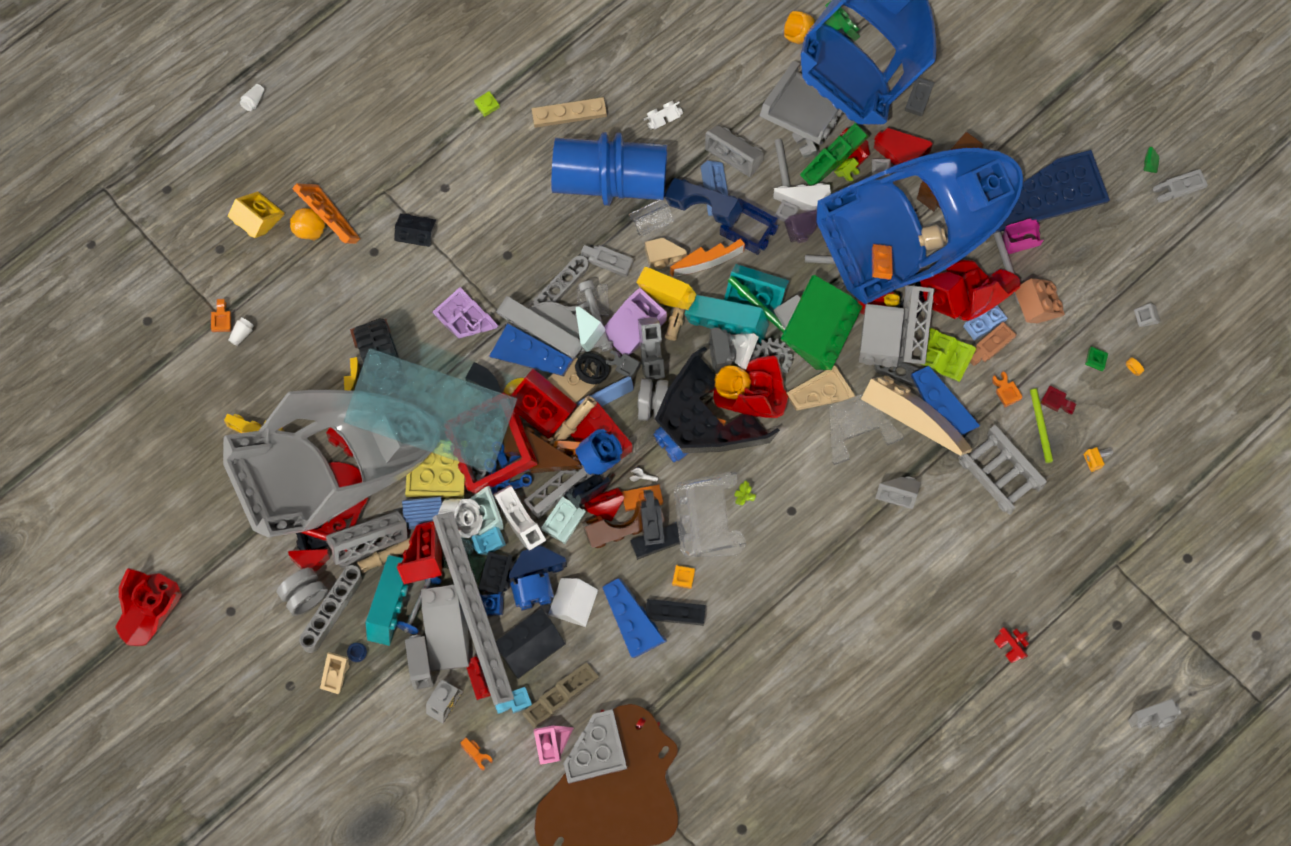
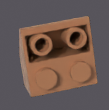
(1039, 301)

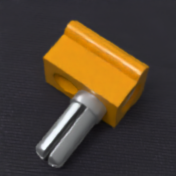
(1094, 458)

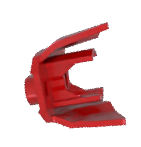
(982, 290)
(766, 392)
(139, 617)

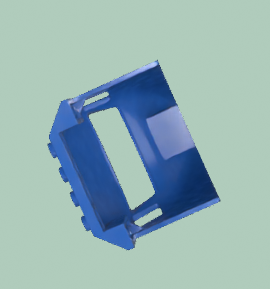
(850, 76)
(973, 191)

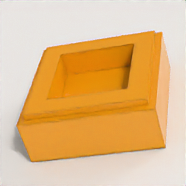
(683, 577)

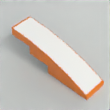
(702, 260)

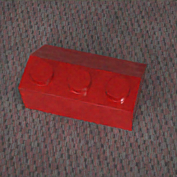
(542, 403)
(599, 419)

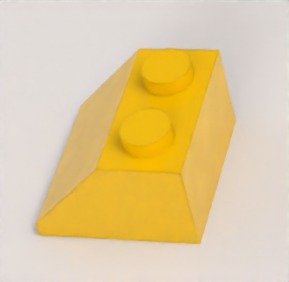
(255, 214)

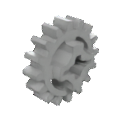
(774, 349)

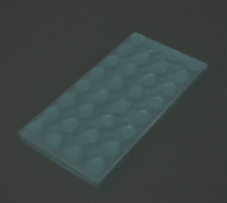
(430, 410)

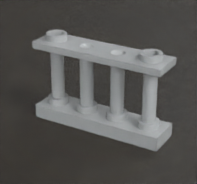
(1008, 452)

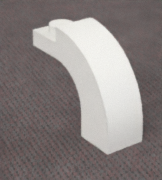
(518, 518)

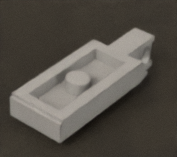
(608, 259)

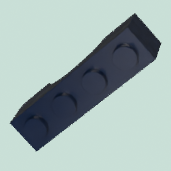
(683, 194)

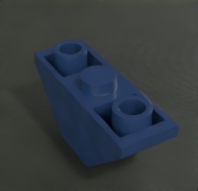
(536, 561)

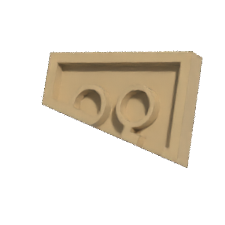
(820, 390)

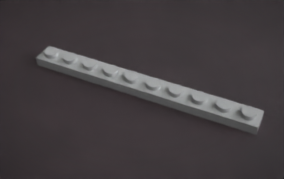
(473, 608)

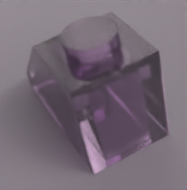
(801, 226)

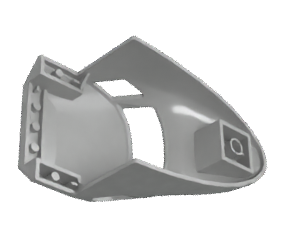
(287, 479)

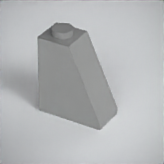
(418, 662)

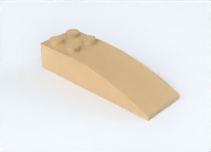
(914, 412)

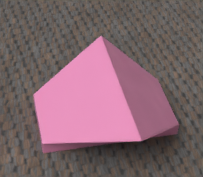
(551, 742)

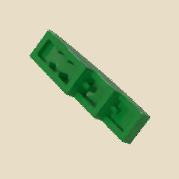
(834, 155)

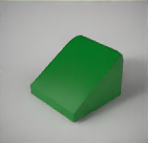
(1151, 161)

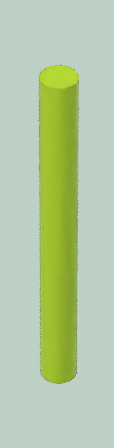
(1041, 425)

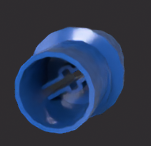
(609, 168)

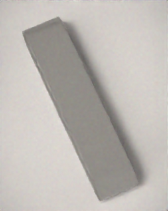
(539, 327)
(330, 618)

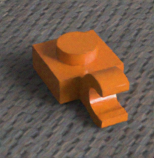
(221, 319)
(472, 748)

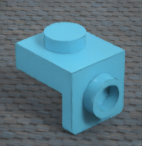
(488, 541)

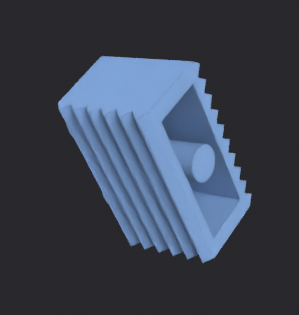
(420, 510)

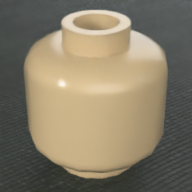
(932, 237)

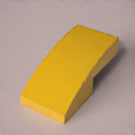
(351, 381)

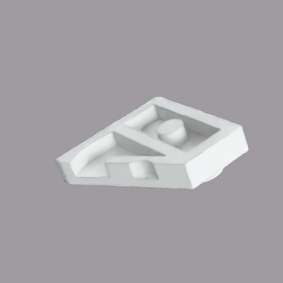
(743, 348)

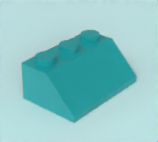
(765, 287)

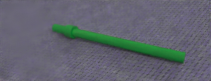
(744, 291)

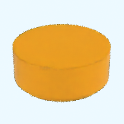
(1134, 366)

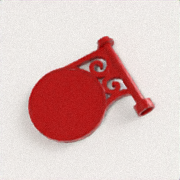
(345, 476)

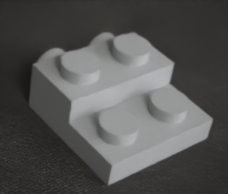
(1158, 715)

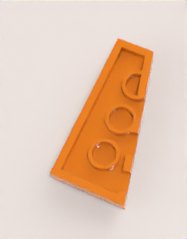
(326, 210)

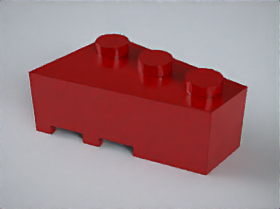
(423, 555)

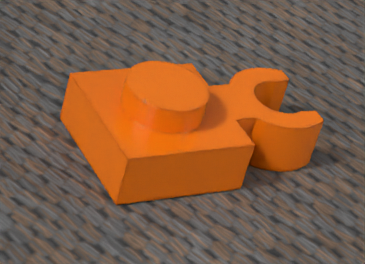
(1007, 391)

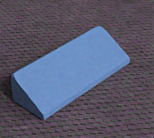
(714, 178)
(612, 392)

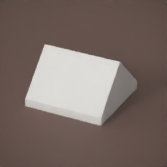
(573, 601)

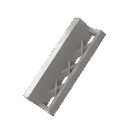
(910, 306)
(552, 500)
(367, 533)

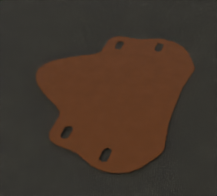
(620, 806)

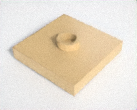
(571, 384)

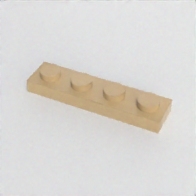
(569, 112)

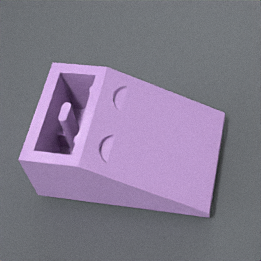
(623, 325)

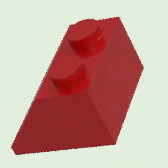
(949, 293)

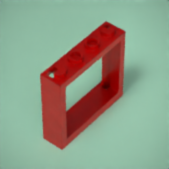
(528, 460)

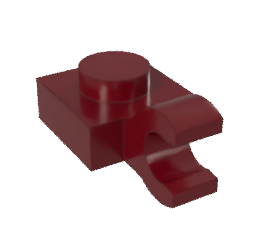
(1056, 399)

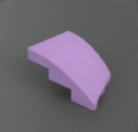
(463, 315)

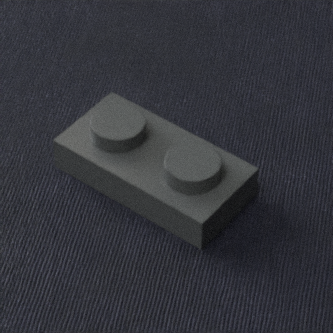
(919, 96)

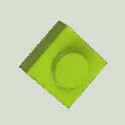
(486, 103)

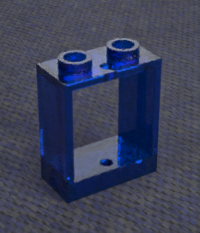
(758, 215)

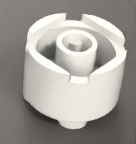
(465, 514)

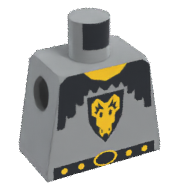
(443, 701)

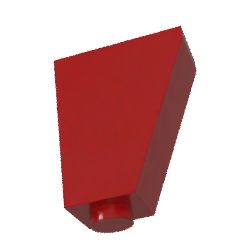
(900, 146)

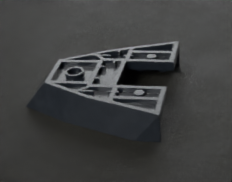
(694, 425)

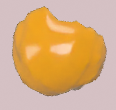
(797, 26)
(306, 224)
(732, 381)

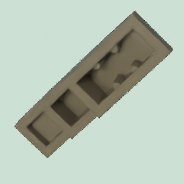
(560, 695)

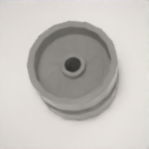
(650, 399)
(302, 591)

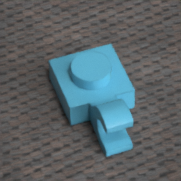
(520, 702)

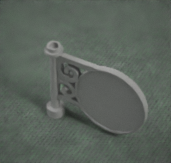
(564, 318)

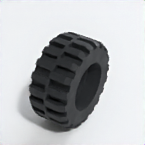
(376, 337)

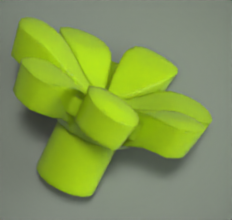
(744, 493)

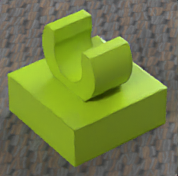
(845, 169)

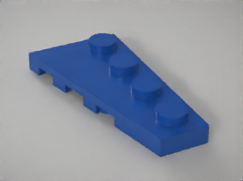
(527, 351)
(942, 400)
(635, 626)

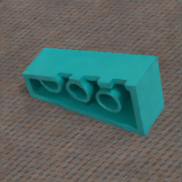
(728, 316)

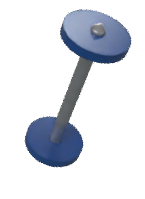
(407, 626)

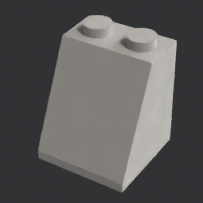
(881, 335)

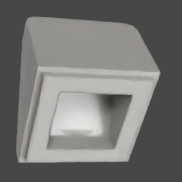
(1147, 315)

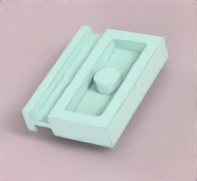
(563, 520)

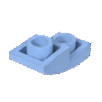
(985, 323)

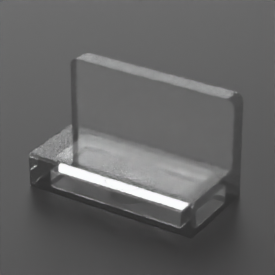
(651, 217)

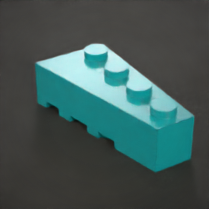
(386, 604)

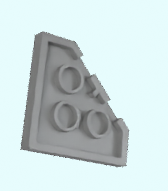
(596, 750)

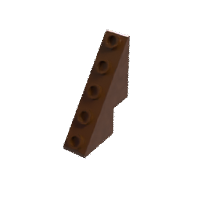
(547, 456)

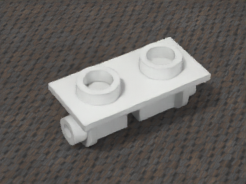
(670, 111)

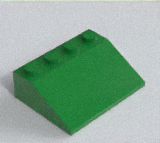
(821, 323)

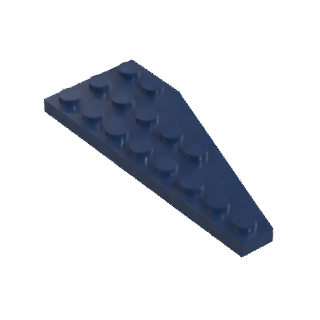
(1060, 189)

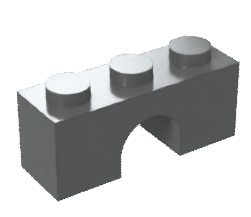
(650, 348)

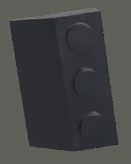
(529, 643)

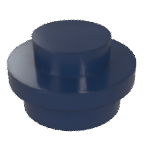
(356, 652)

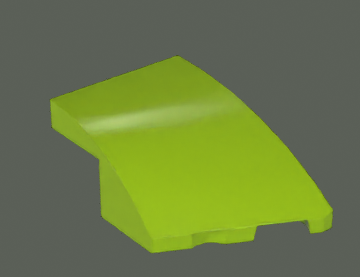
(947, 355)

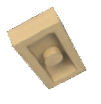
(334, 672)

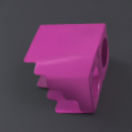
(1023, 228)

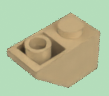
(663, 253)

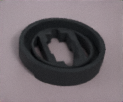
(598, 361)

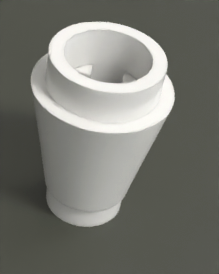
(251, 98)
(240, 331)

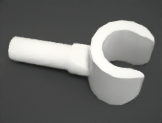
(640, 475)

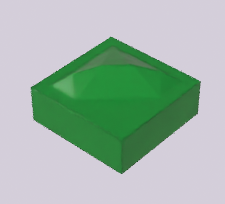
(1096, 358)

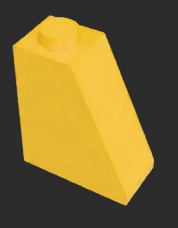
(666, 289)

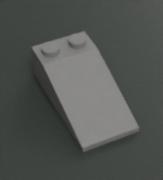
(445, 628)

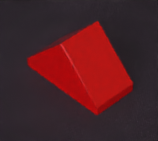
(309, 558)

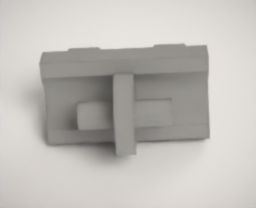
(808, 149)

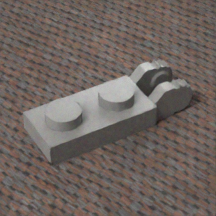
(1181, 185)

